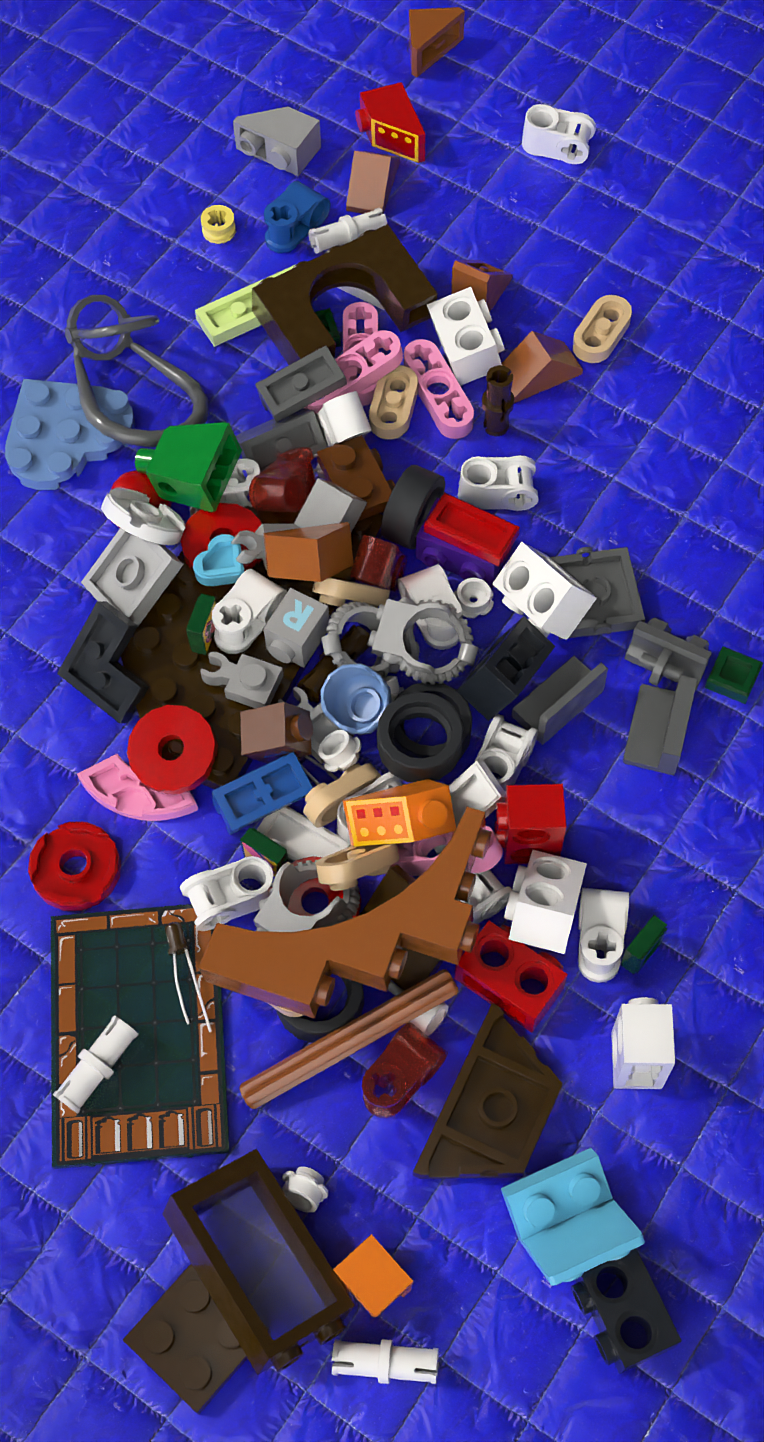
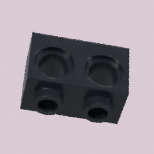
(506, 668)
(637, 1304)

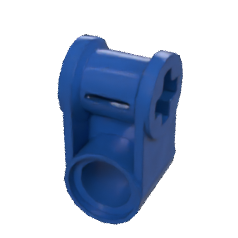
(293, 216)

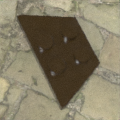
(492, 1108)

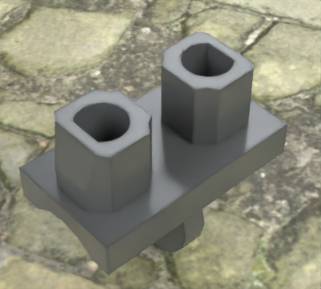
(666, 654)

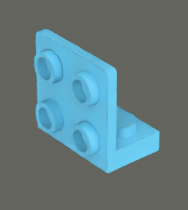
(570, 1218)

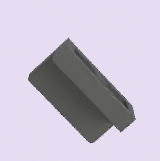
(300, 384)
(271, 439)
(560, 698)
(660, 726)

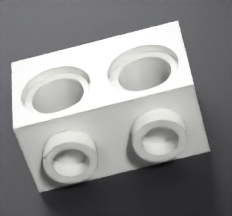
(465, 335)
(543, 592)
(544, 901)
(642, 1044)

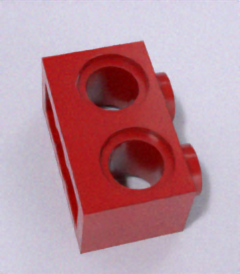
(531, 821)
(502, 983)

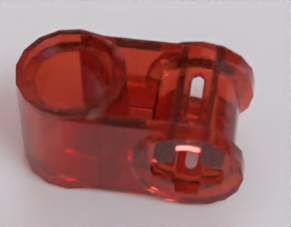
(284, 483)
(379, 563)
(407, 1065)

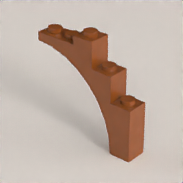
(297, 966)

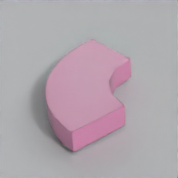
(121, 791)

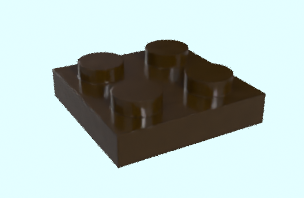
(188, 1342)

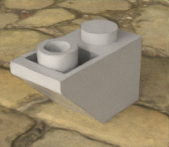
(279, 137)

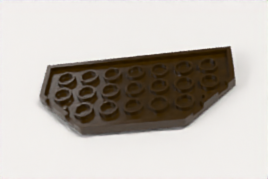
(164, 661)

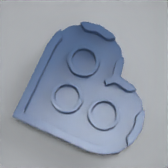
(51, 433)

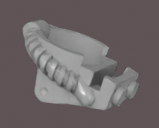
(364, 615)
(395, 621)
(277, 918)

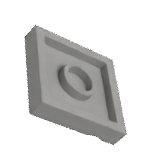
(132, 574)

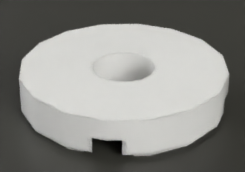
(135, 515)

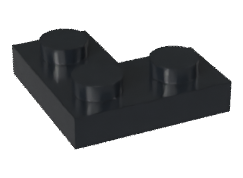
(94, 663)

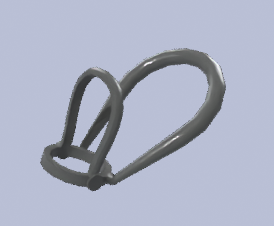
(124, 328)

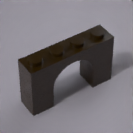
(371, 263)

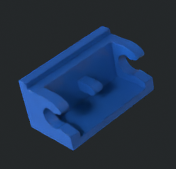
(261, 792)

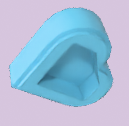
(219, 563)

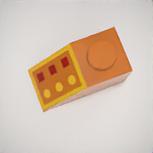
(400, 814)

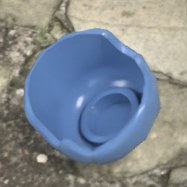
(355, 698)

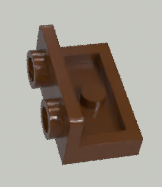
(359, 472)

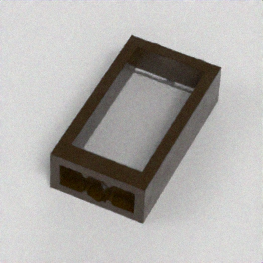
(258, 1262)

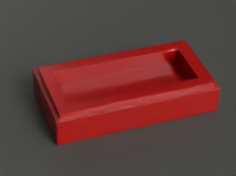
(471, 529)

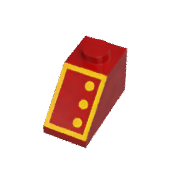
(391, 122)

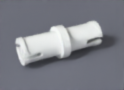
(345, 230)
(95, 1064)
(385, 1361)

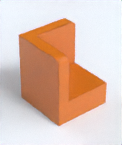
(373, 1276)

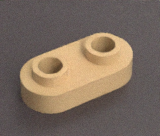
(598, 330)
(393, 405)
(336, 591)
(325, 799)
(347, 865)

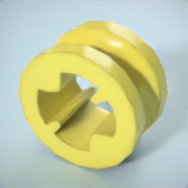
(215, 214)

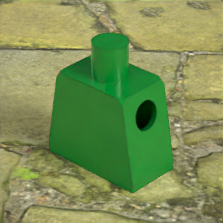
(191, 463)

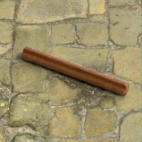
(348, 1039)

